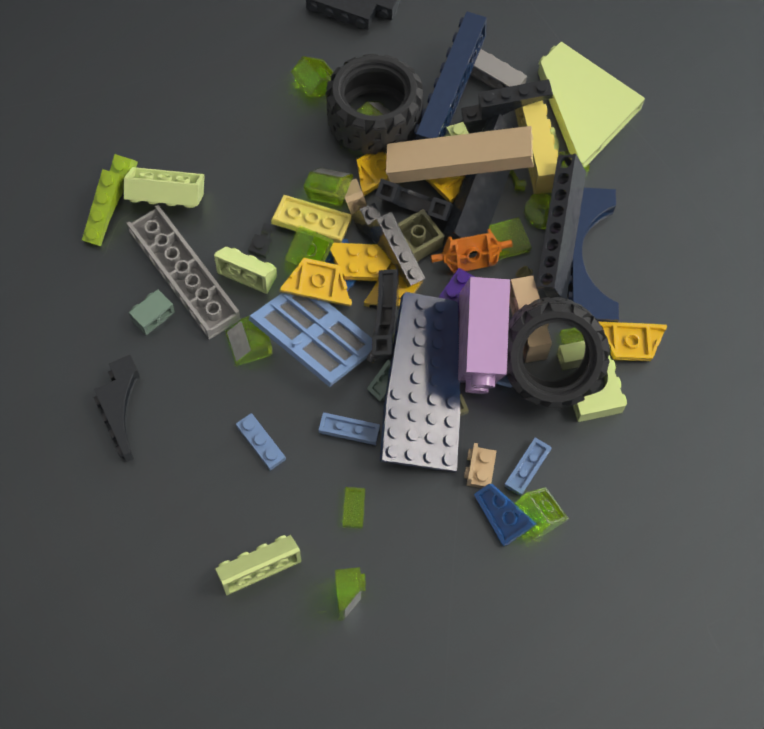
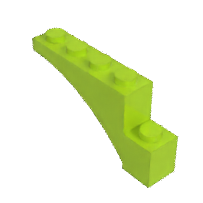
(106, 198)

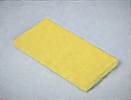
(315, 217)

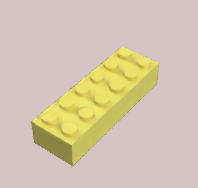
(544, 154)

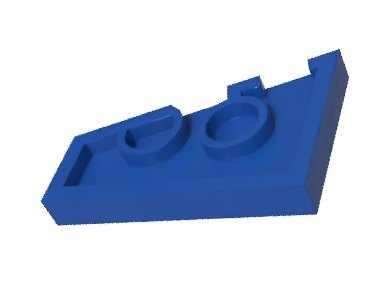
(504, 516)

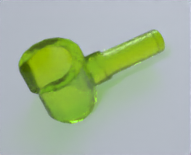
(519, 184)

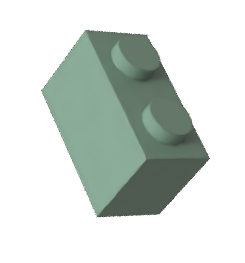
(151, 312)

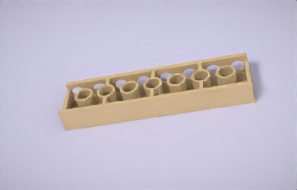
(460, 155)

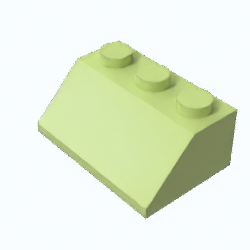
(245, 269)

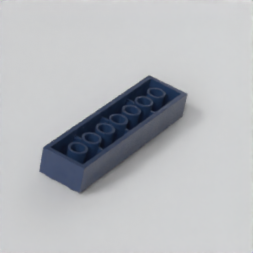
(453, 77)

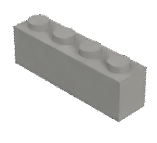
(495, 72)

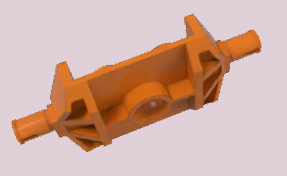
(457, 252)

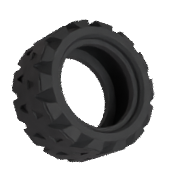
(374, 75)
(578, 384)

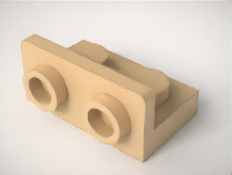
(481, 466)

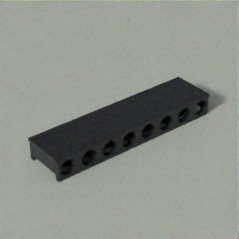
(478, 196)
(561, 227)

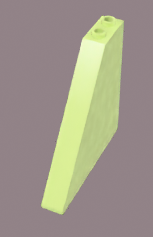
(586, 101)

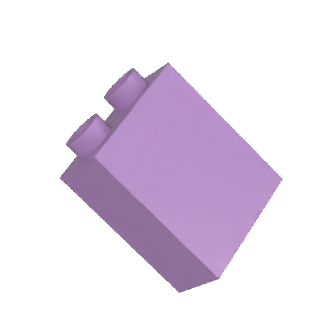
(483, 333)

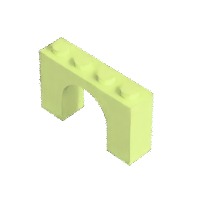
(600, 404)

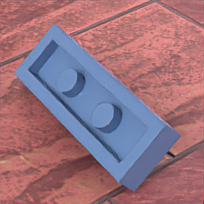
(349, 428)
(260, 441)
(527, 466)

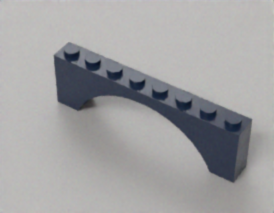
(595, 206)

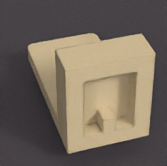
(355, 197)

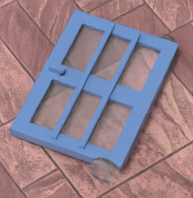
(314, 335)

